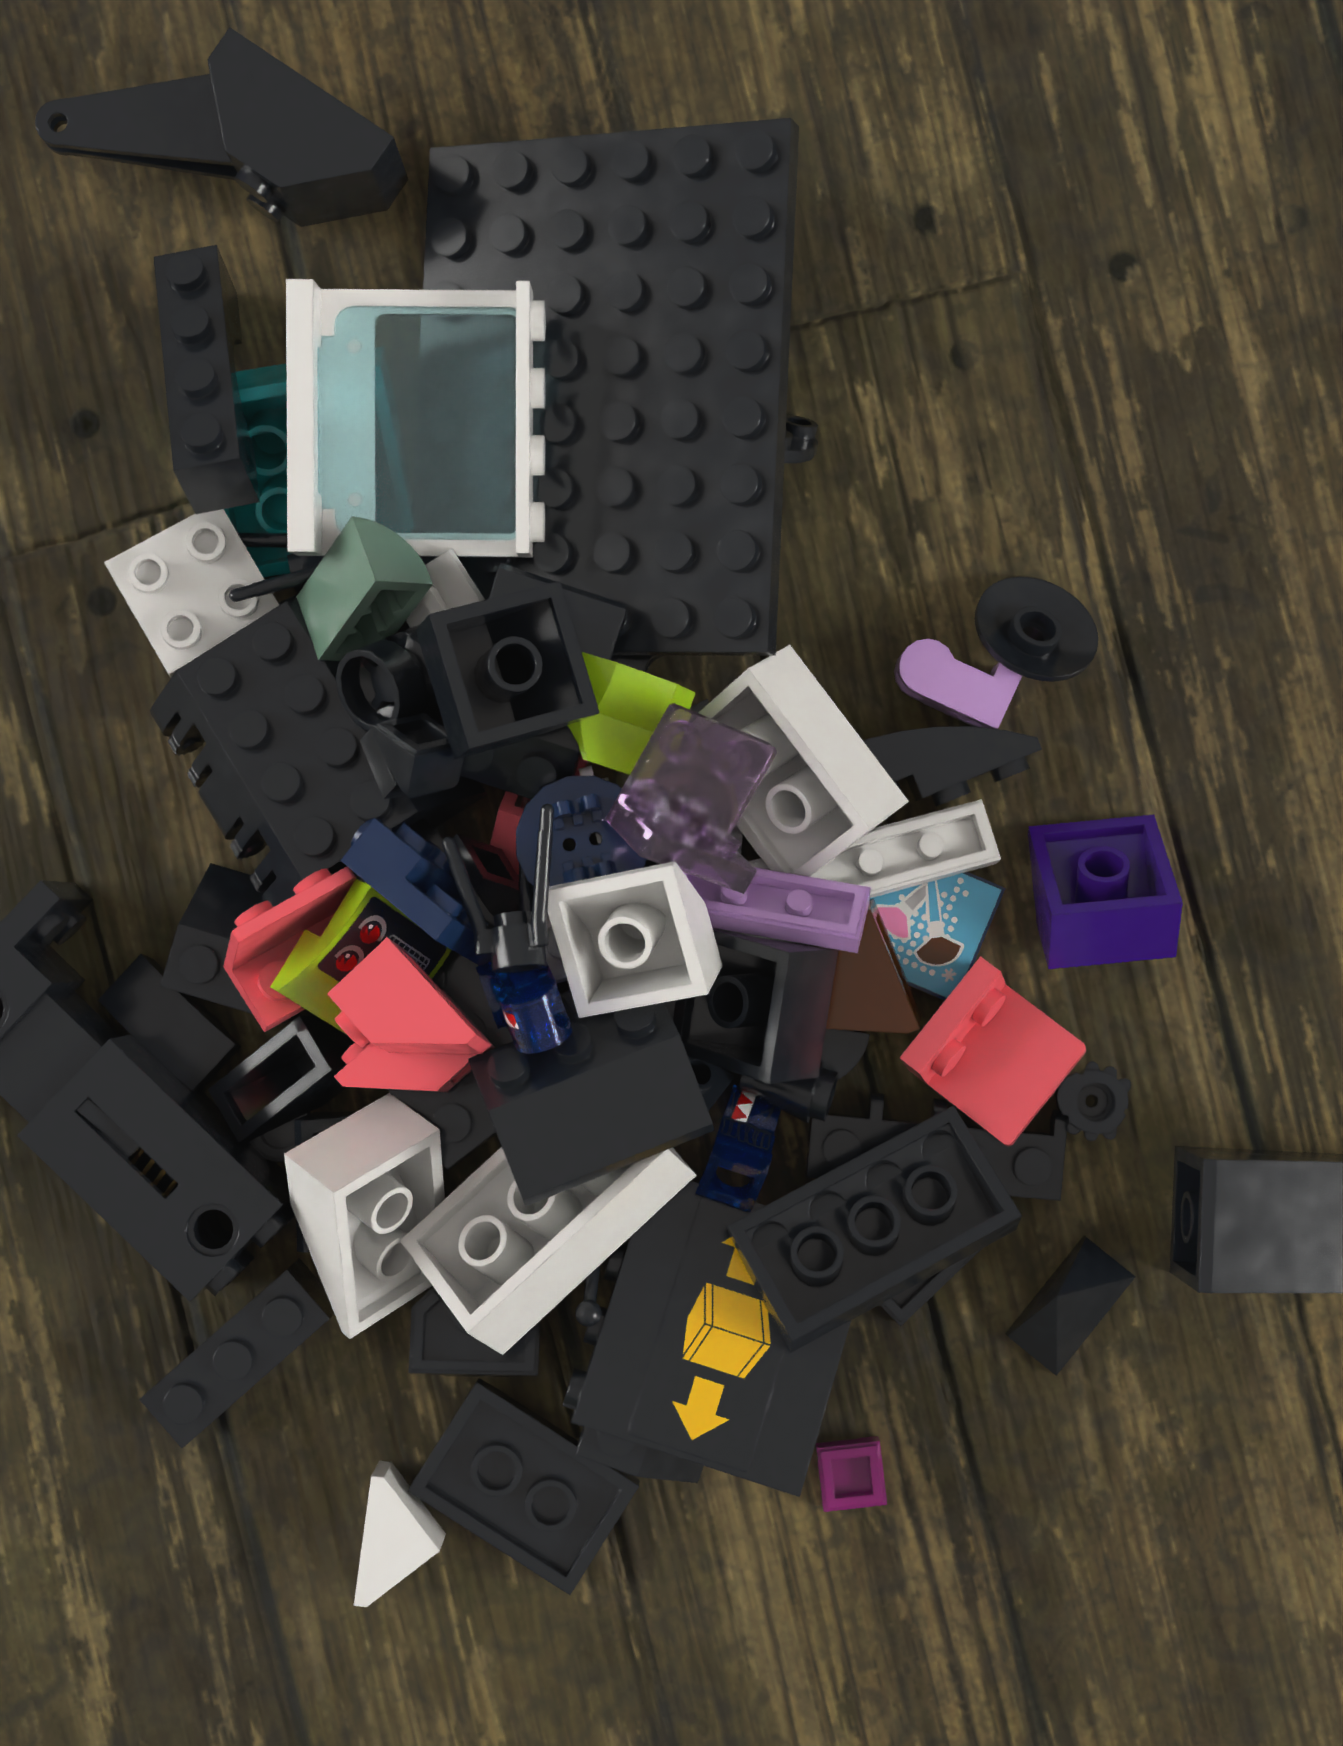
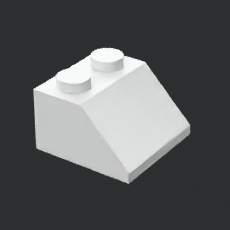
(633, 939)

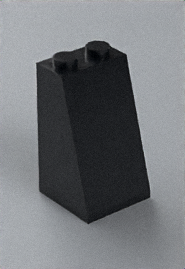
(1257, 1221)

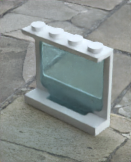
(414, 417)

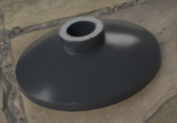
(1036, 629)

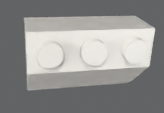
(824, 779)

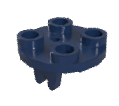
(579, 811)

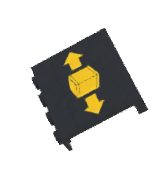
(695, 1357)

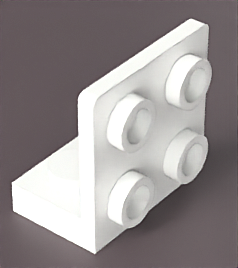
(183, 584)

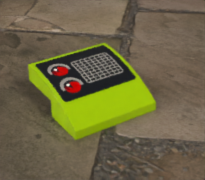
(351, 935)

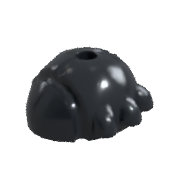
(1109, 1103)

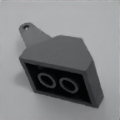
(242, 123)

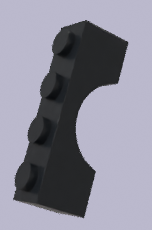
(204, 406)

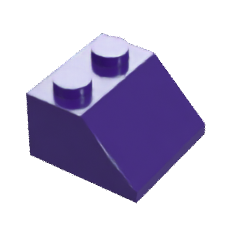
(1104, 892)

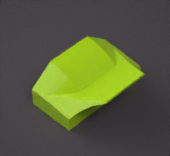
(629, 712)

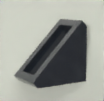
(1070, 1305)

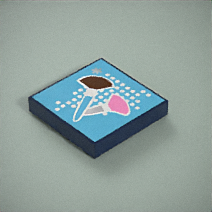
(939, 928)

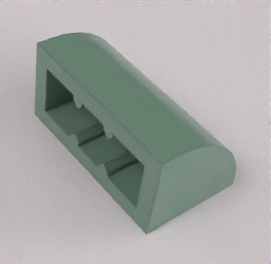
(361, 589)

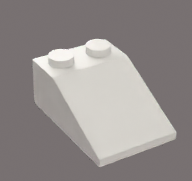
(357, 1198)

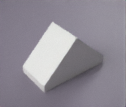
(396, 1535)

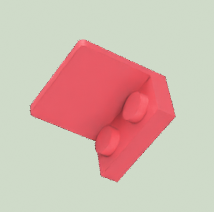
(268, 936)
(993, 1053)

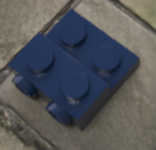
(415, 880)

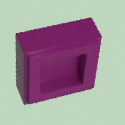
(851, 1474)

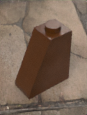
(871, 985)

